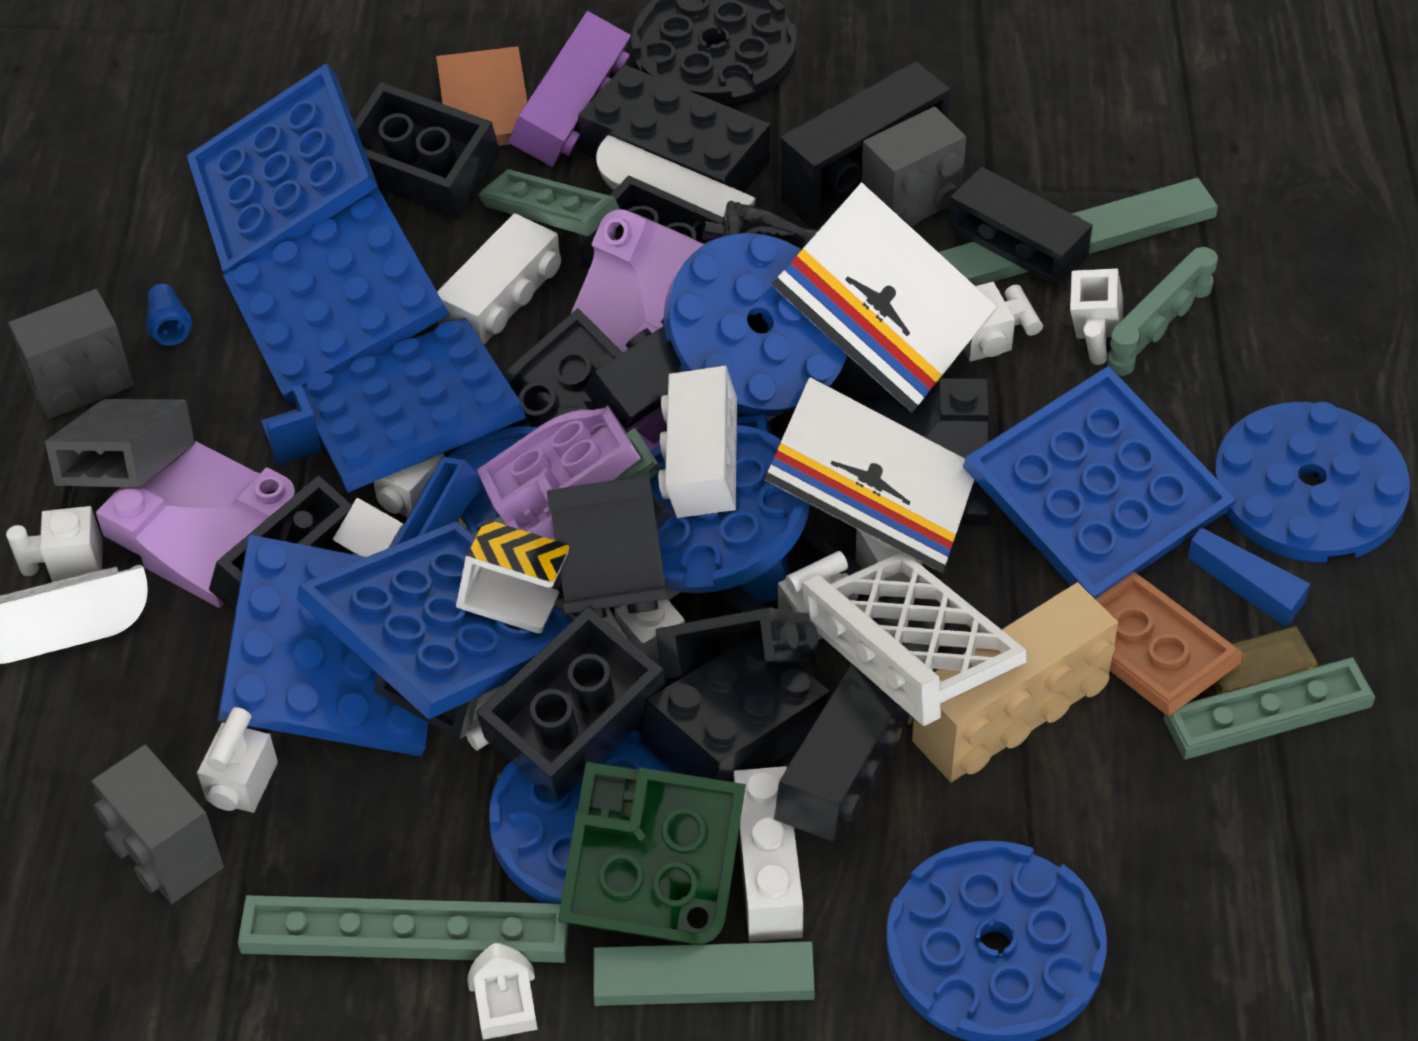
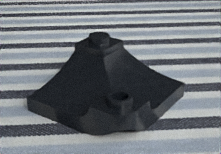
(557, 368)
(954, 418)

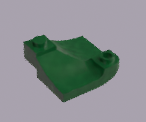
(651, 853)

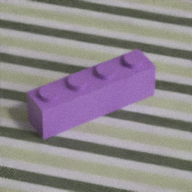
(577, 75)

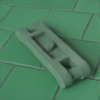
(1154, 313)

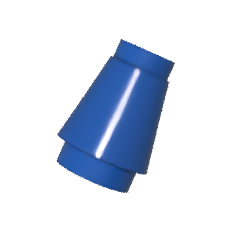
(167, 316)

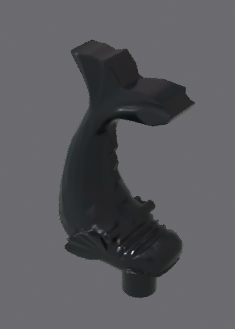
(750, 219)

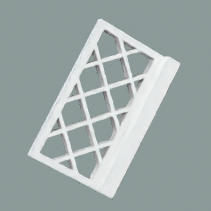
(879, 648)

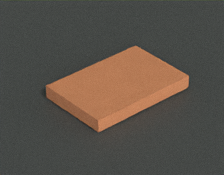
(486, 86)
(1162, 646)

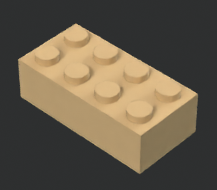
(1067, 658)

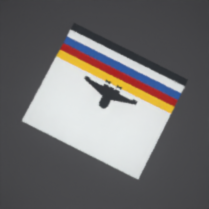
(885, 296)
(872, 474)

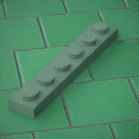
(399, 928)

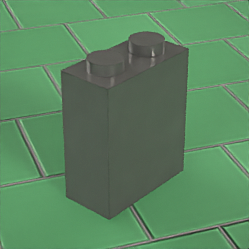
(120, 442)

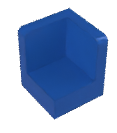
(293, 432)

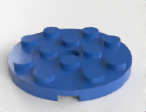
(710, 327)
(1359, 470)
(735, 545)
(536, 833)
(972, 989)

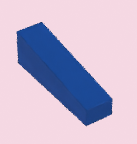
(443, 499)
(1254, 579)

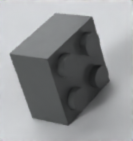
(915, 165)
(72, 353)
(156, 825)

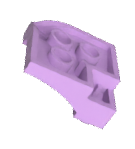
(631, 275)
(559, 454)
(192, 515)

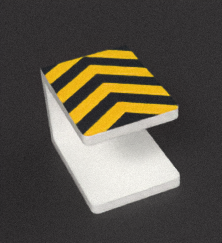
(511, 576)

